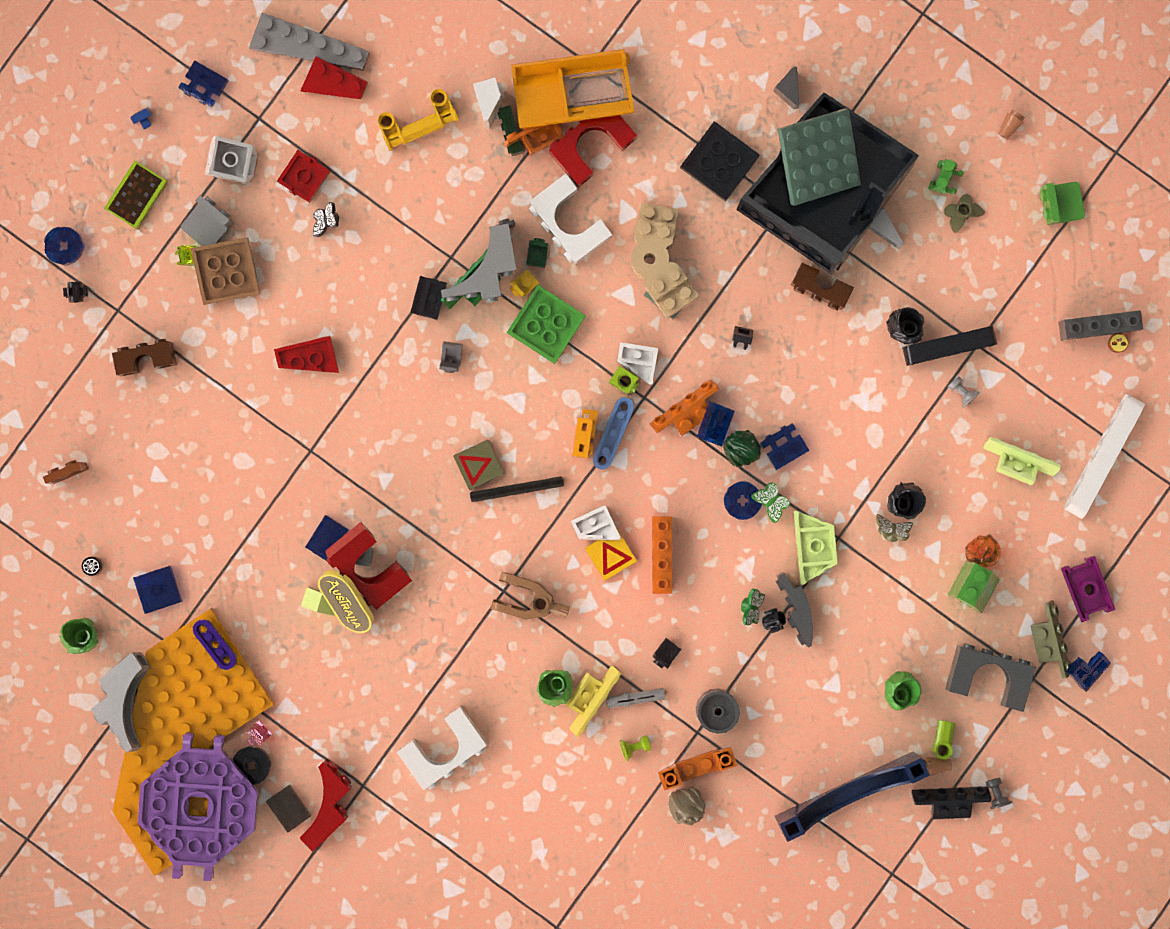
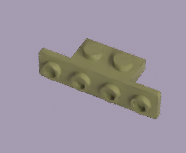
(1049, 639)

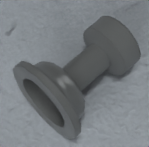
(999, 800)

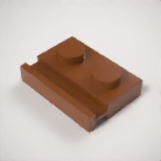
(72, 468)

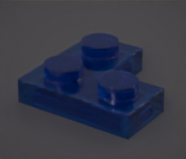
(1087, 674)

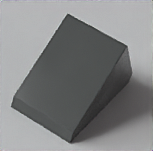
(788, 88)

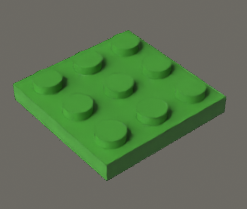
(546, 324)

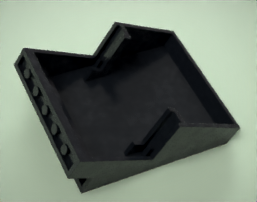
(834, 224)

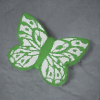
(771, 500)

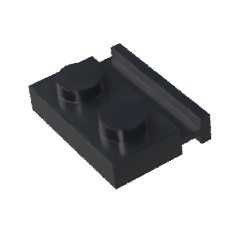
(428, 298)

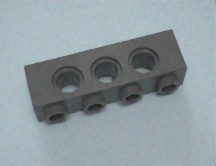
(1100, 325)

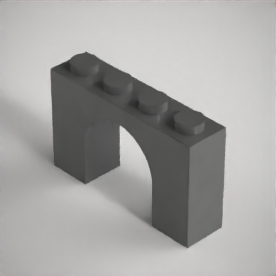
(1018, 674)

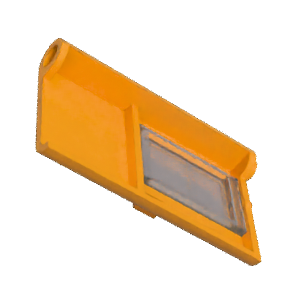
(572, 88)

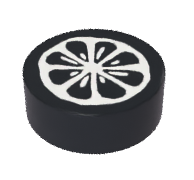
(91, 566)

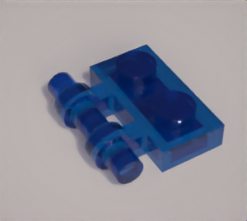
(206, 78)
(786, 452)

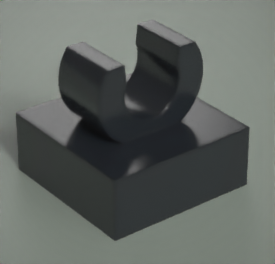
(742, 335)

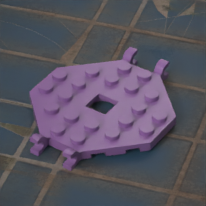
(198, 838)

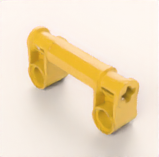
(443, 115)

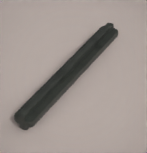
(516, 489)

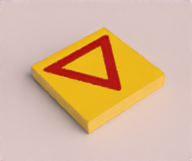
(610, 556)

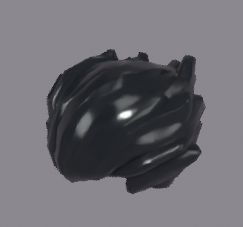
(906, 325)
(906, 500)

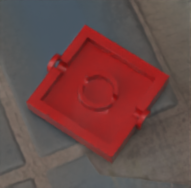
(303, 176)

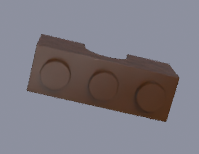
(806, 282)
(127, 360)

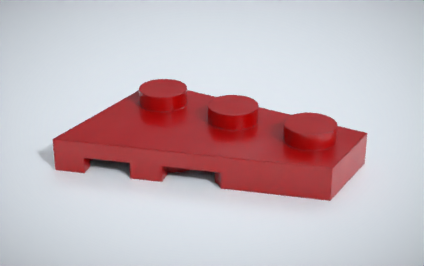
(332, 80)
(308, 356)

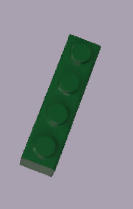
(508, 124)

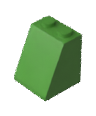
(974, 586)

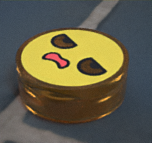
(1118, 343)

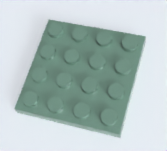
(819, 156)

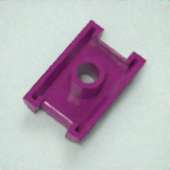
(1078, 578)

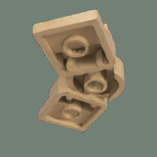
(664, 279)

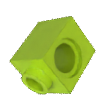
(615, 381)

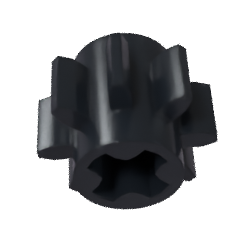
(75, 292)
(774, 620)

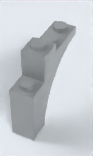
(485, 280)
(117, 707)

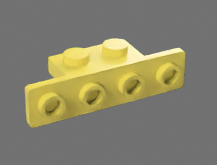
(589, 697)

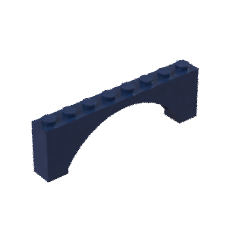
(898, 772)

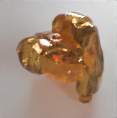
(990, 551)

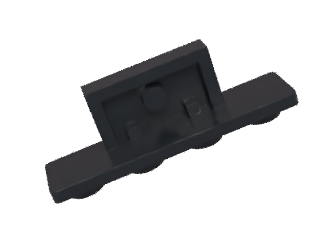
(951, 802)

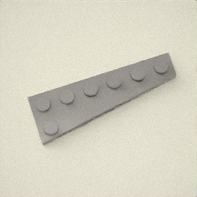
(291, 40)

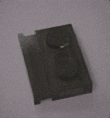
(288, 808)

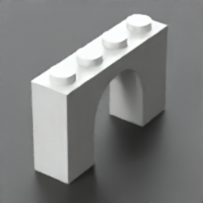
(575, 246)
(428, 771)

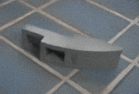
(801, 615)

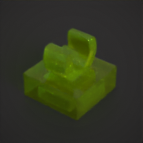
(185, 255)

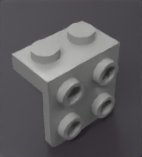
(206, 222)

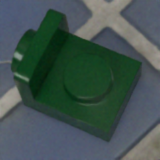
(537, 253)

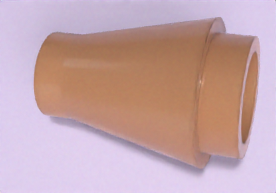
(1011, 123)
(937, 765)

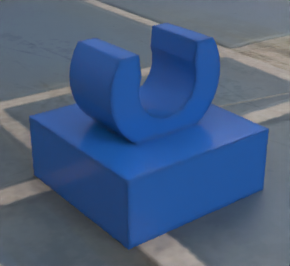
(142, 117)

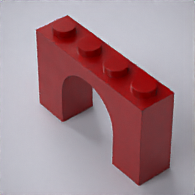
(565, 150)
(375, 589)

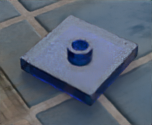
(157, 589)

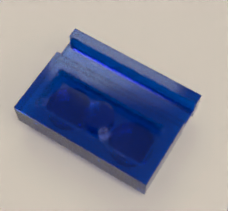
(715, 423)
(325, 536)

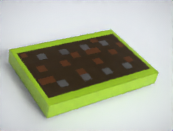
(135, 195)

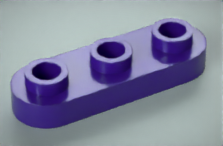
(207, 638)

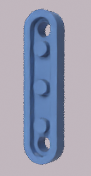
(613, 433)

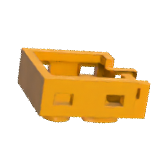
(583, 437)

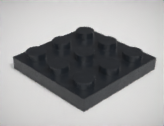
(719, 161)

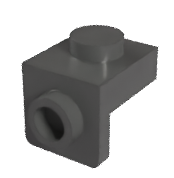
(451, 357)

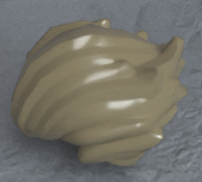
(686, 806)

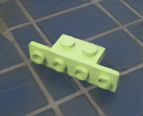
(1020, 463)

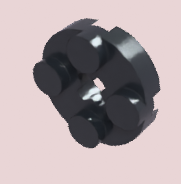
(261, 761)

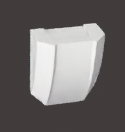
(231, 160)

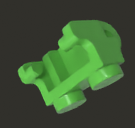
(945, 177)

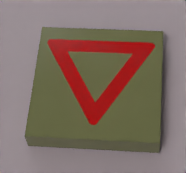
(478, 464)

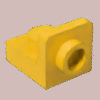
(523, 284)

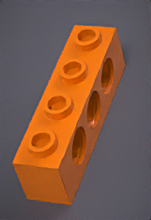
(662, 554)

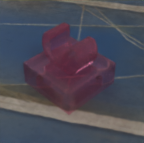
(258, 734)

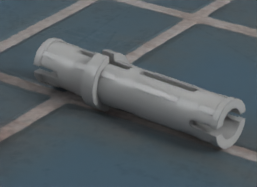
(634, 698)

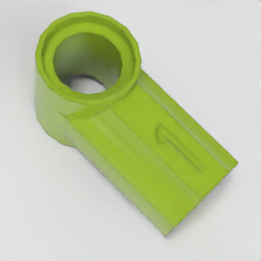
(944, 737)

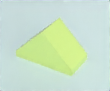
(315, 601)

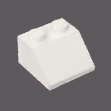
(489, 98)

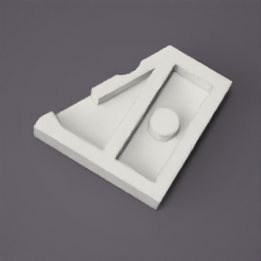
(638, 360)
(596, 526)

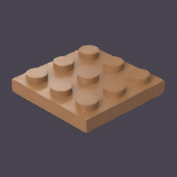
(225, 271)

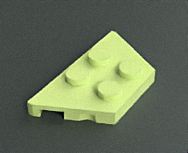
(814, 546)

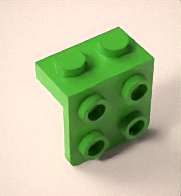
(1062, 202)

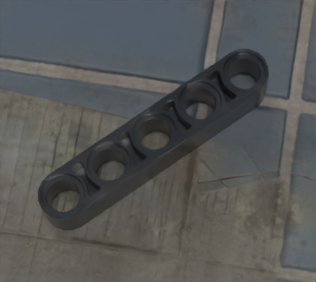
(949, 345)

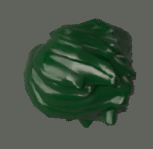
(742, 448)

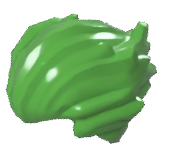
(79, 636)
(555, 687)
(902, 690)

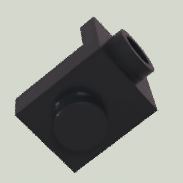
(665, 653)

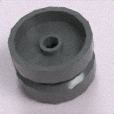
(717, 699)

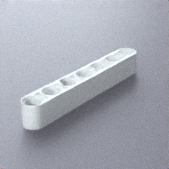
(1104, 456)

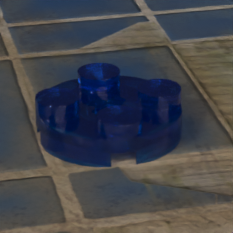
(52, 245)
(734, 508)

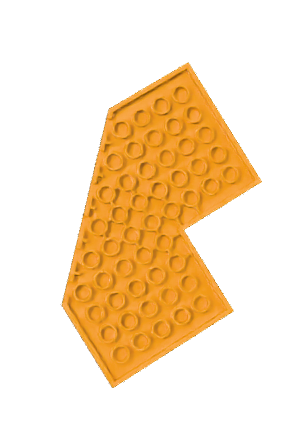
(177, 697)

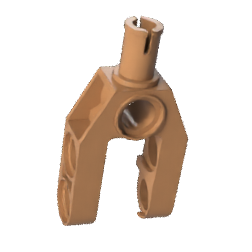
(540, 592)

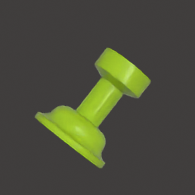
(627, 749)

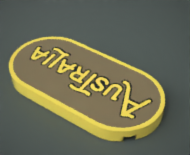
(346, 601)

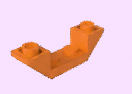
(697, 766)

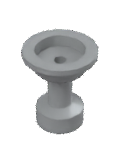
(968, 396)

